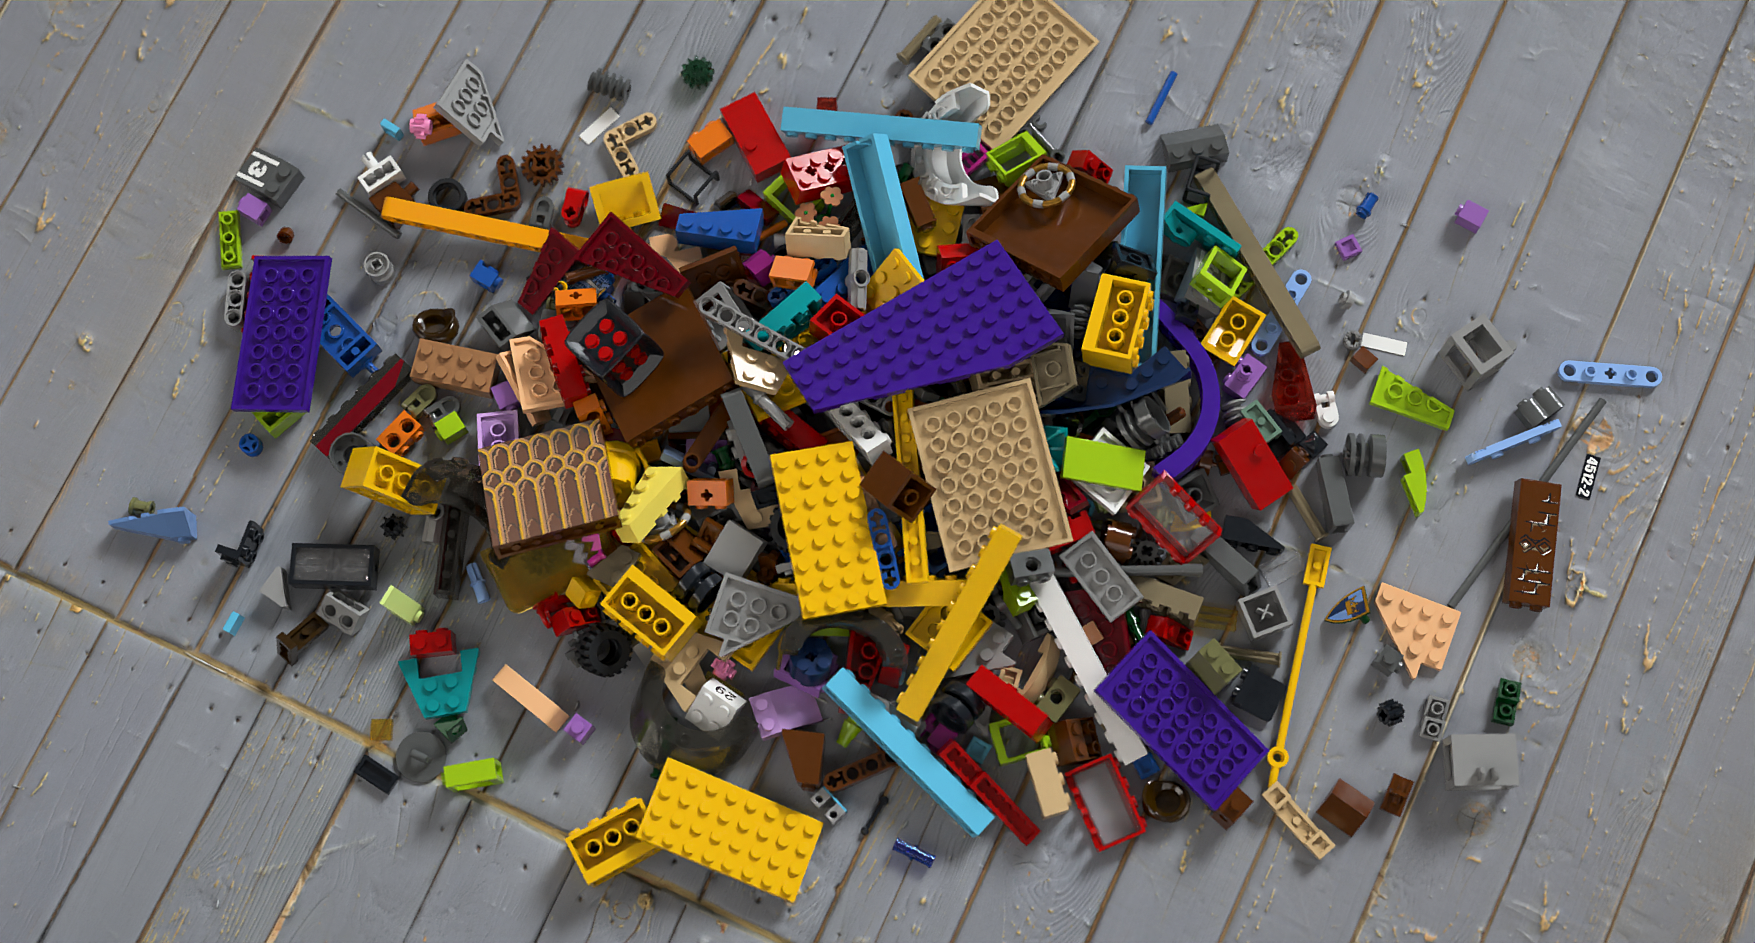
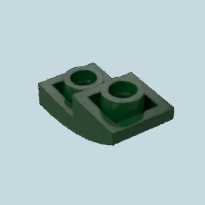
(1506, 702)

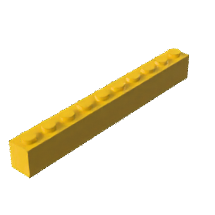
(935, 593)
(959, 621)

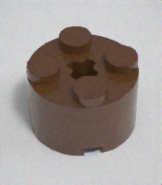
(1118, 539)

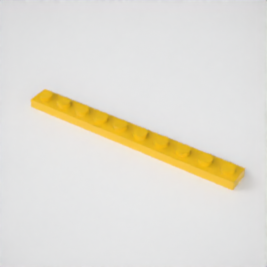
(907, 453)

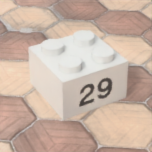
(715, 706)

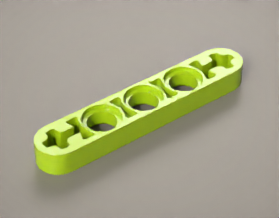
(1273, 258)

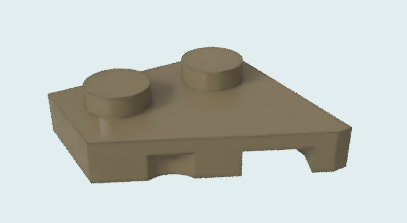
(615, 565)

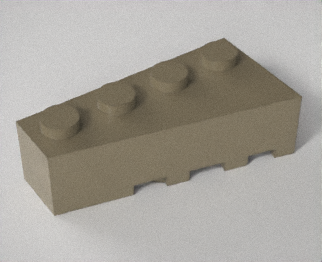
(1179, 396)
(1168, 600)

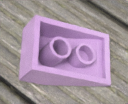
(497, 427)
(784, 709)

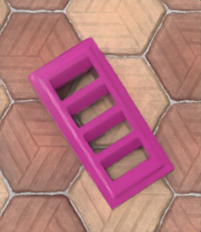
(980, 161)

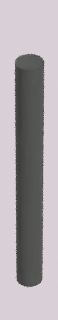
(368, 213)

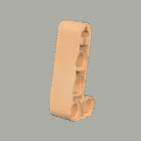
(531, 698)

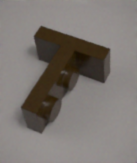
(300, 637)

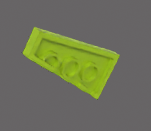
(1409, 401)

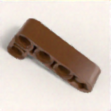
(860, 766)

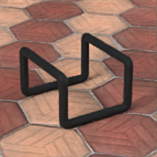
(1194, 168)
(715, 175)

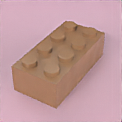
(455, 368)

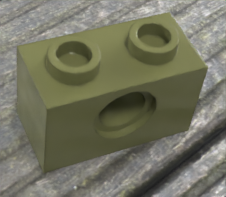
(1067, 692)

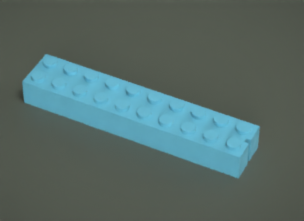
(880, 199)
(1146, 235)

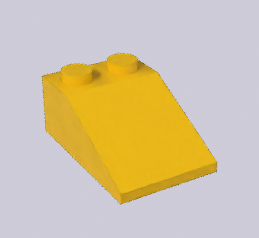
(1233, 330)

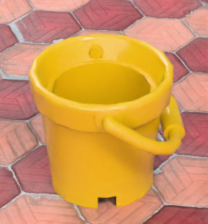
(625, 468)

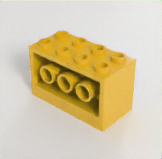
(1117, 323)
(382, 478)
(652, 601)
(611, 857)

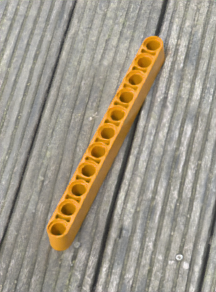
(469, 225)

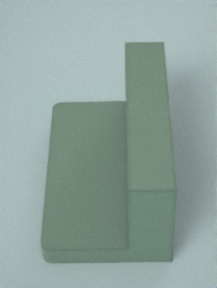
(1263, 420)

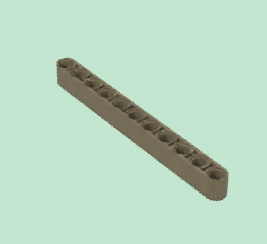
(1259, 265)

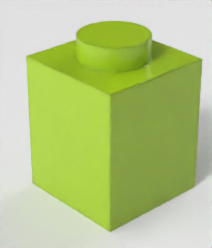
(450, 428)

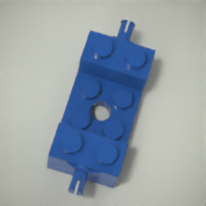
(353, 346)

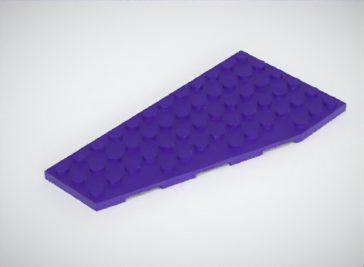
(940, 331)

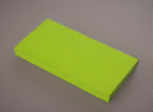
(1103, 464)

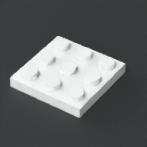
(1107, 497)

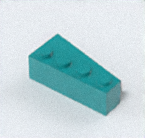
(790, 316)

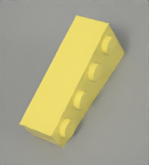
(650, 501)

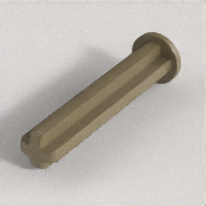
(916, 43)
(1307, 514)
(1254, 655)

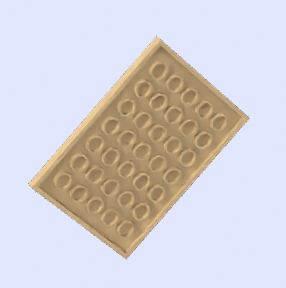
(1014, 52)
(989, 470)

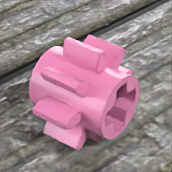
(421, 126)
(723, 669)

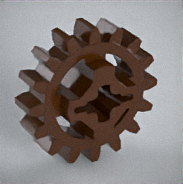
(539, 173)

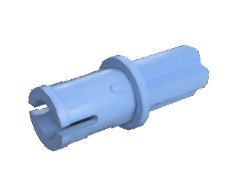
(477, 583)

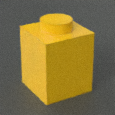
(583, 592)

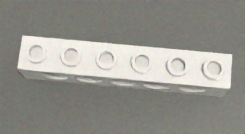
(861, 430)

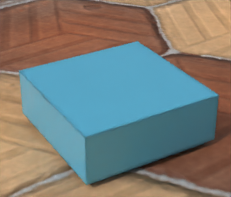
(391, 129)
(233, 623)
(978, 750)

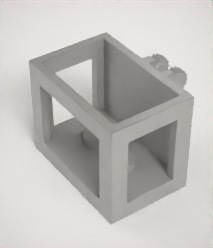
(731, 300)
(1487, 344)
(1480, 762)

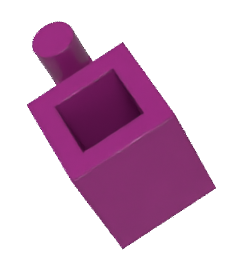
(760, 267)
(938, 735)

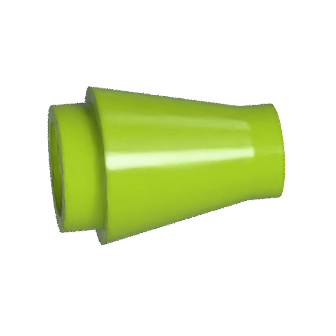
(848, 732)

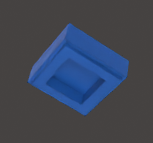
(1146, 766)

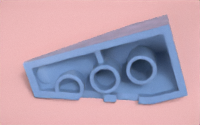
(169, 524)

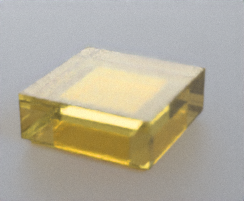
(381, 730)

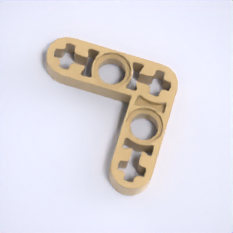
(622, 140)

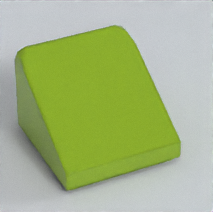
(1199, 209)

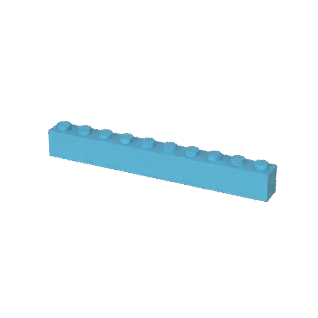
(900, 130)
(908, 752)

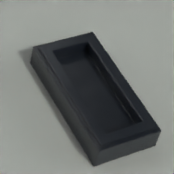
(376, 774)

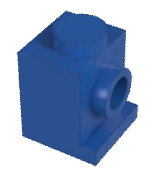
(486, 277)

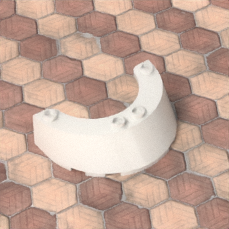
(943, 171)

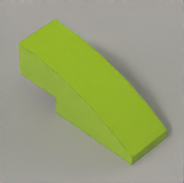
(1414, 481)

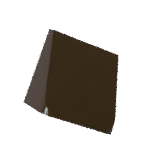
(726, 201)

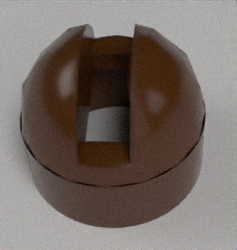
(282, 235)

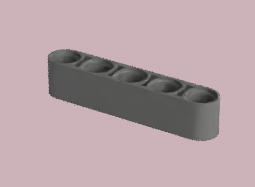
(749, 436)

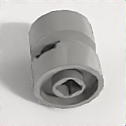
(379, 268)

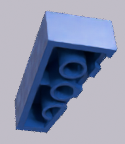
(722, 229)
(835, 282)

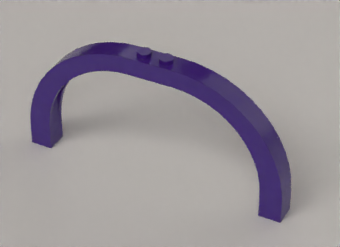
(1192, 450)

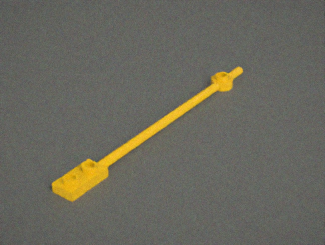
(1314, 578)

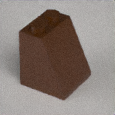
(897, 487)
(806, 757)

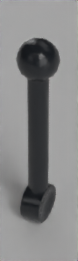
(883, 801)

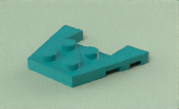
(445, 693)

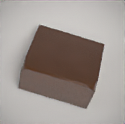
(1363, 359)

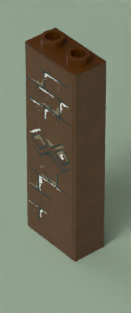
(1531, 544)

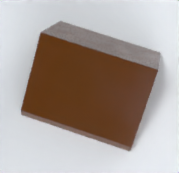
(1345, 807)

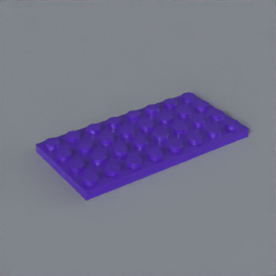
(281, 334)
(1181, 720)

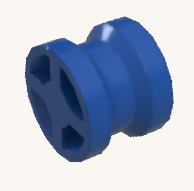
(246, 445)

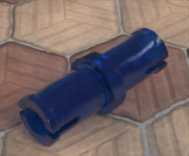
(913, 852)

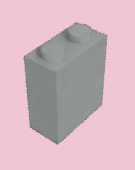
(735, 550)

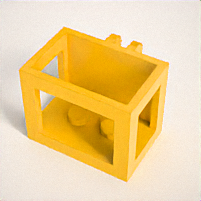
(628, 198)

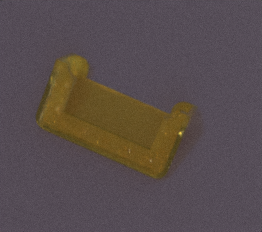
(540, 572)

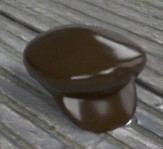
(436, 325)
(1165, 801)

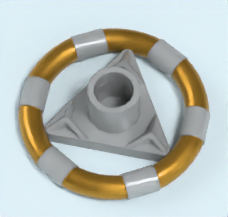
(1046, 185)
(667, 526)

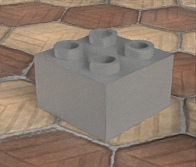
(1263, 613)

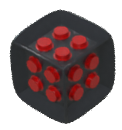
(614, 348)

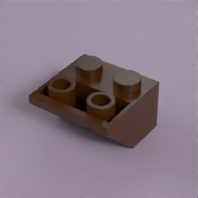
(679, 553)
(1075, 741)

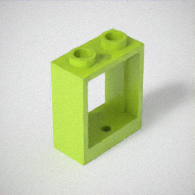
(1009, 150)
(775, 189)
(1203, 280)
(999, 747)
(472, 775)

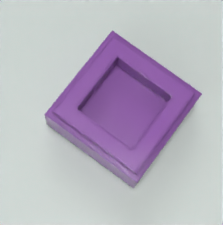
(1348, 247)

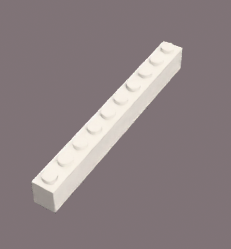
(1086, 665)

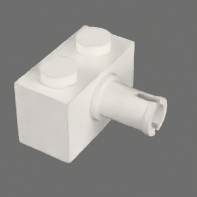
(379, 174)

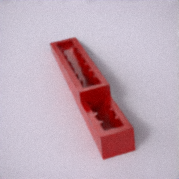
(988, 791)

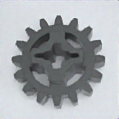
(1163, 447)

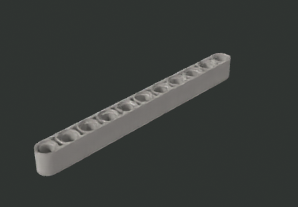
(773, 338)

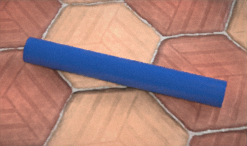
(1161, 97)

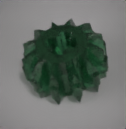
(699, 78)

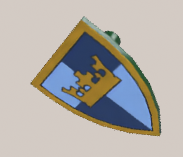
(1350, 608)

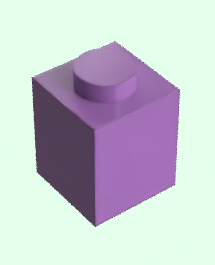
(254, 209)
(1470, 216)
(505, 397)
(579, 729)

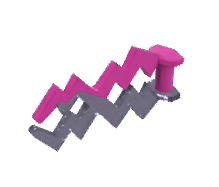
(580, 557)

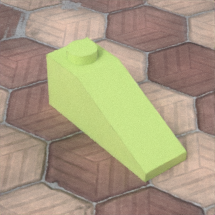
(402, 606)

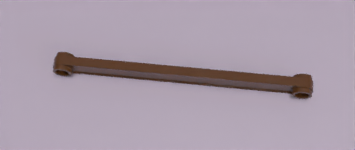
(707, 438)

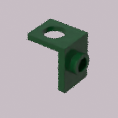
(451, 727)

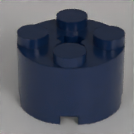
(812, 663)

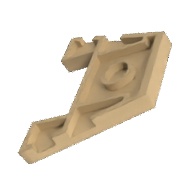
(755, 368)
(745, 505)
(685, 663)

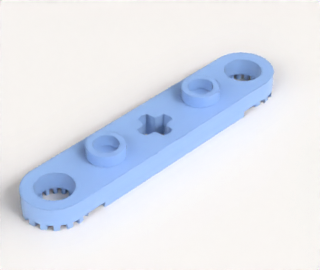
(1270, 328)
(1595, 374)
(1497, 449)

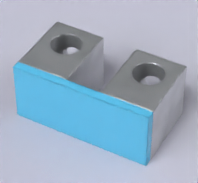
(837, 808)

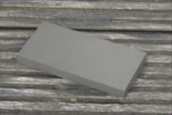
(1101, 576)

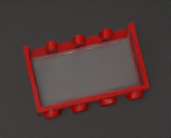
(1173, 519)
(1105, 802)

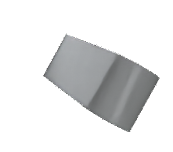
(234, 292)

